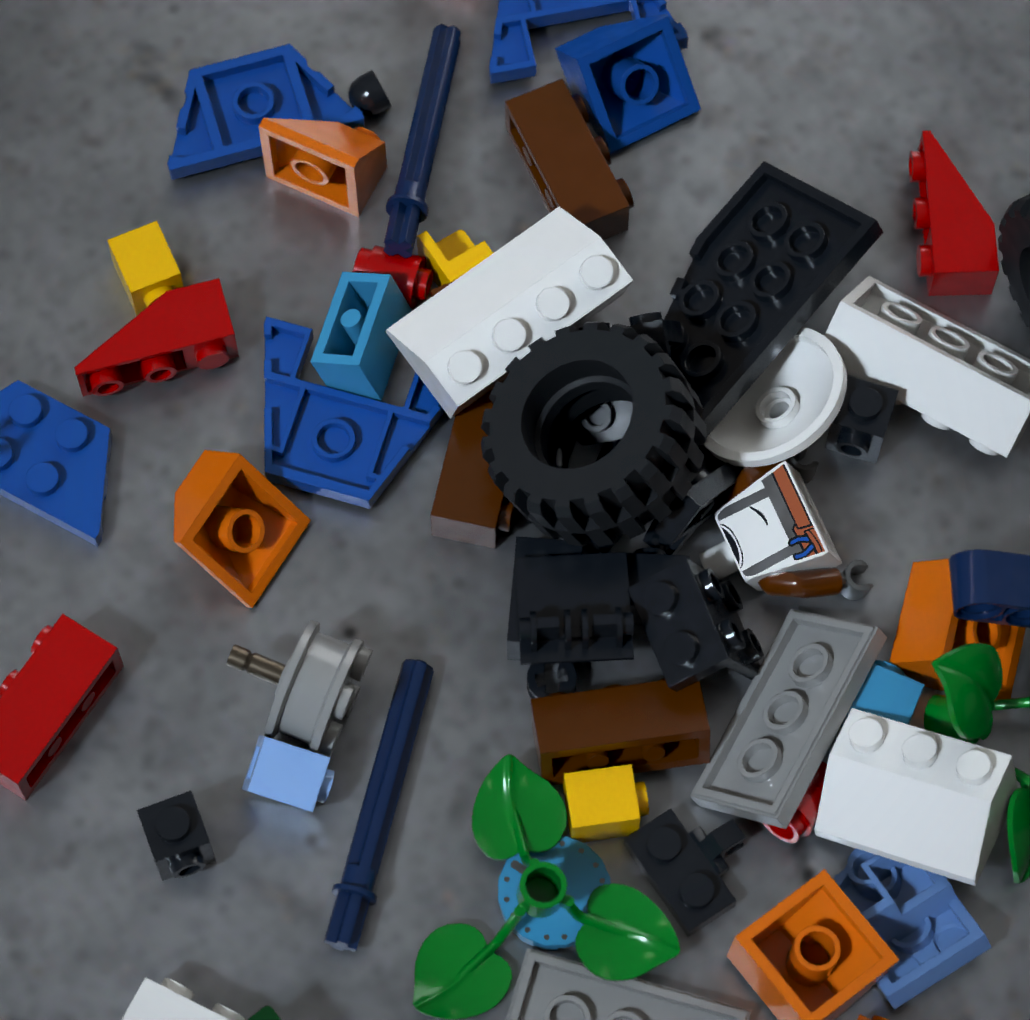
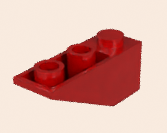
(957, 230)
(172, 335)

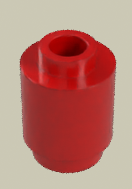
(408, 273)

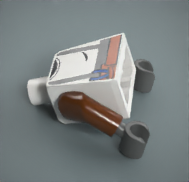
(779, 536)

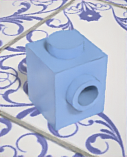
(288, 774)

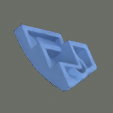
(916, 919)

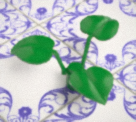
(971, 684)
(621, 931)

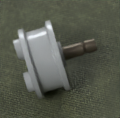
(310, 687)

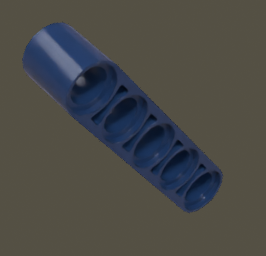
(991, 587)

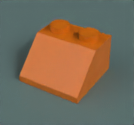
(931, 629)
(811, 953)

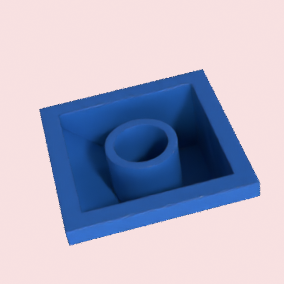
(629, 79)

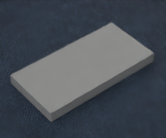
(788, 718)
(566, 990)

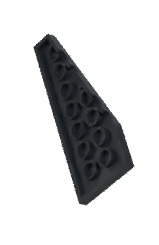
(756, 284)

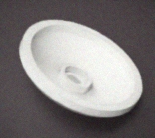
(784, 406)

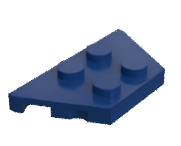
(234, 96)
(53, 460)

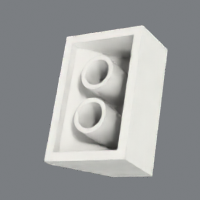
(915, 796)

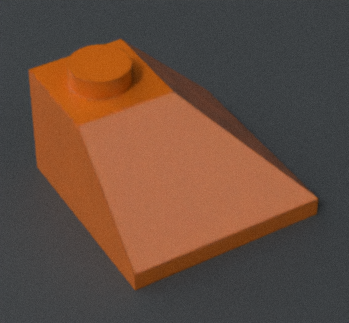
(324, 160)
(235, 523)

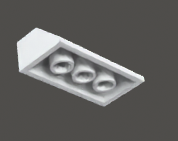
(491, 314)
(936, 365)

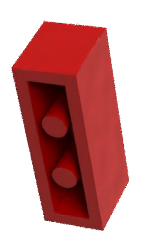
(51, 700)

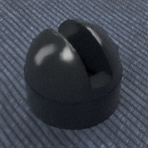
(368, 95)

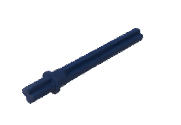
(408, 204)
(379, 805)

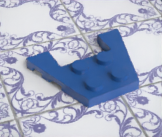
(512, 48)
(330, 437)

